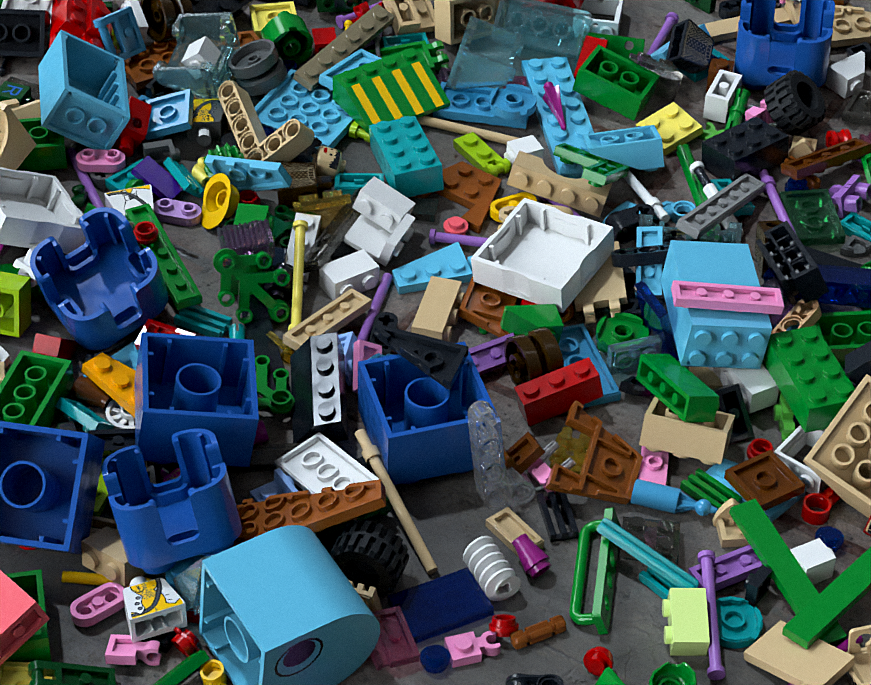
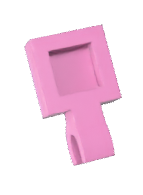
(125, 652)

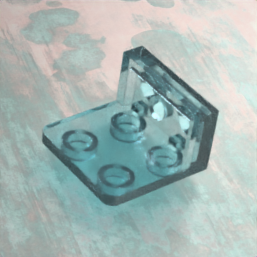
(626, 355)

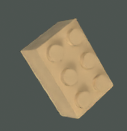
(699, 440)

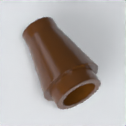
(88, 392)

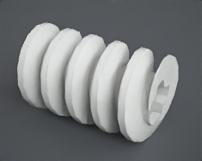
(491, 569)

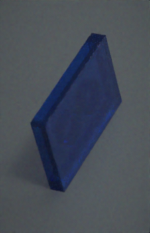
(656, 319)
(442, 604)

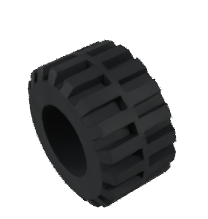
(795, 103)
(371, 555)

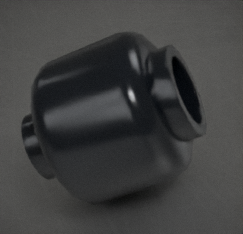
(280, 292)

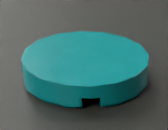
(738, 622)

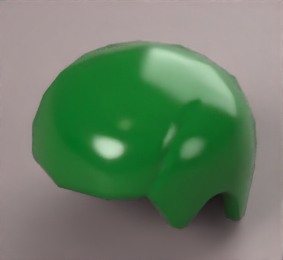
(673, 675)

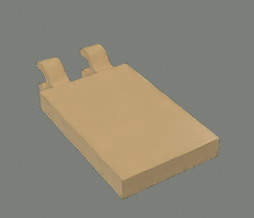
(603, 290)

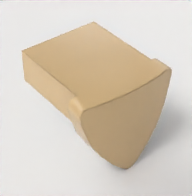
(802, 146)
(727, 529)

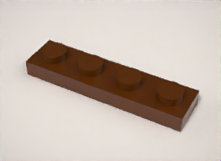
(825, 158)

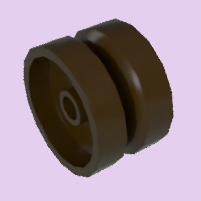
(162, 15)
(532, 355)

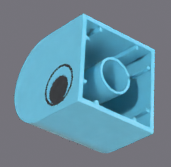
(283, 612)

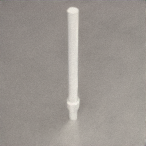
(647, 197)

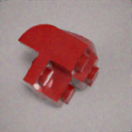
(77, 19)

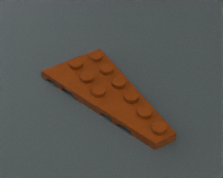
(140, 66)
(310, 510)

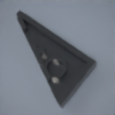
(433, 356)

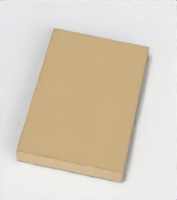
(793, 663)

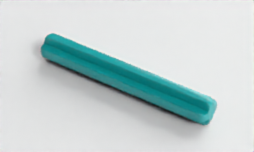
(646, 555)

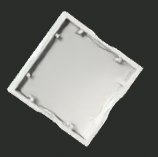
(35, 209)
(543, 254)

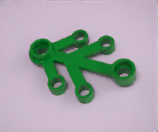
(249, 283)
(280, 400)

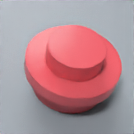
(455, 225)

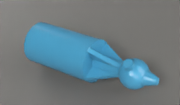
(667, 499)

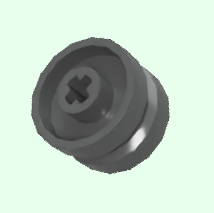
(257, 67)

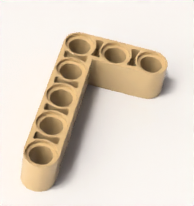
(248, 131)

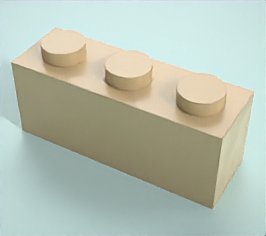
(438, 308)

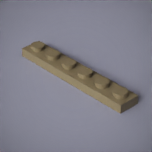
(347, 43)

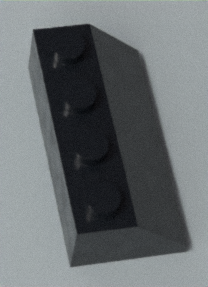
(319, 389)

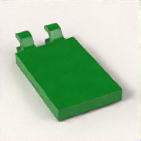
(427, 51)

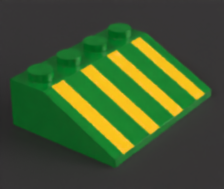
(389, 89)

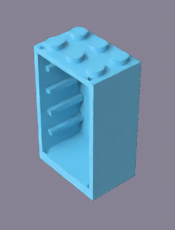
(83, 92)
(709, 335)

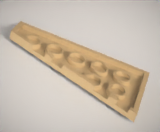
(850, 24)

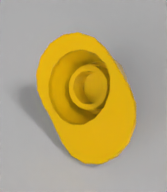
(219, 201)

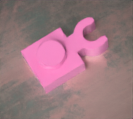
(468, 649)

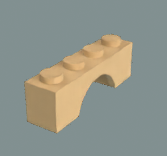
(535, 177)

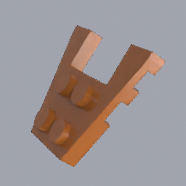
(471, 189)
(485, 307)
(608, 465)

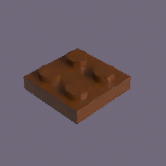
(765, 480)

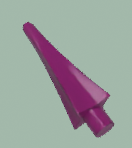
(553, 100)

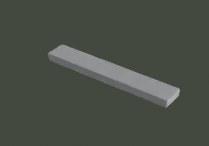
(720, 206)

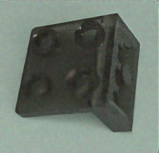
(669, 75)

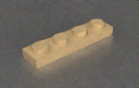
(329, 318)

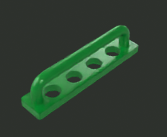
(604, 581)

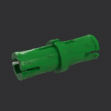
(737, 110)

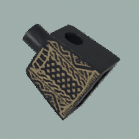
(690, 47)

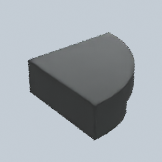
(856, 247)

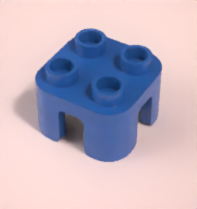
(773, 49)
(104, 284)
(176, 516)

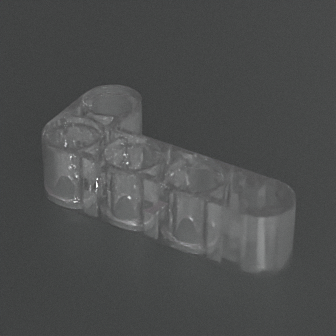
(492, 454)

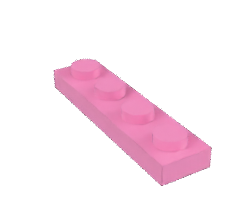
(727, 297)

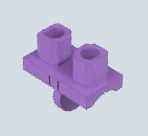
(850, 195)

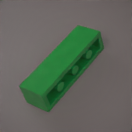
(677, 388)

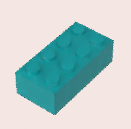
(406, 156)

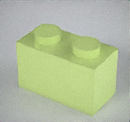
(687, 622)

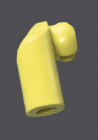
(199, 173)

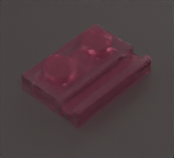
(395, 641)

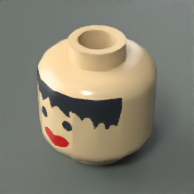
(328, 162)

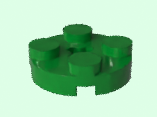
(609, 330)

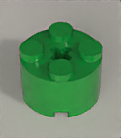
(289, 36)

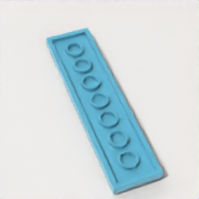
(577, 121)

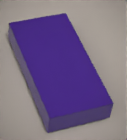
(161, 181)

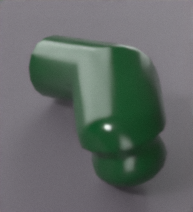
(80, 195)

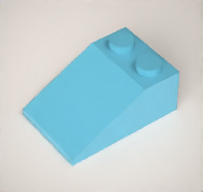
(633, 147)

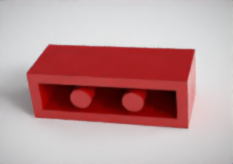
(558, 390)

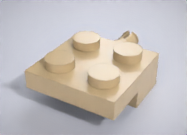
(411, 15)

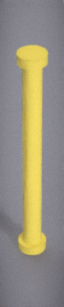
(300, 228)

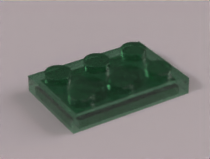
(813, 216)

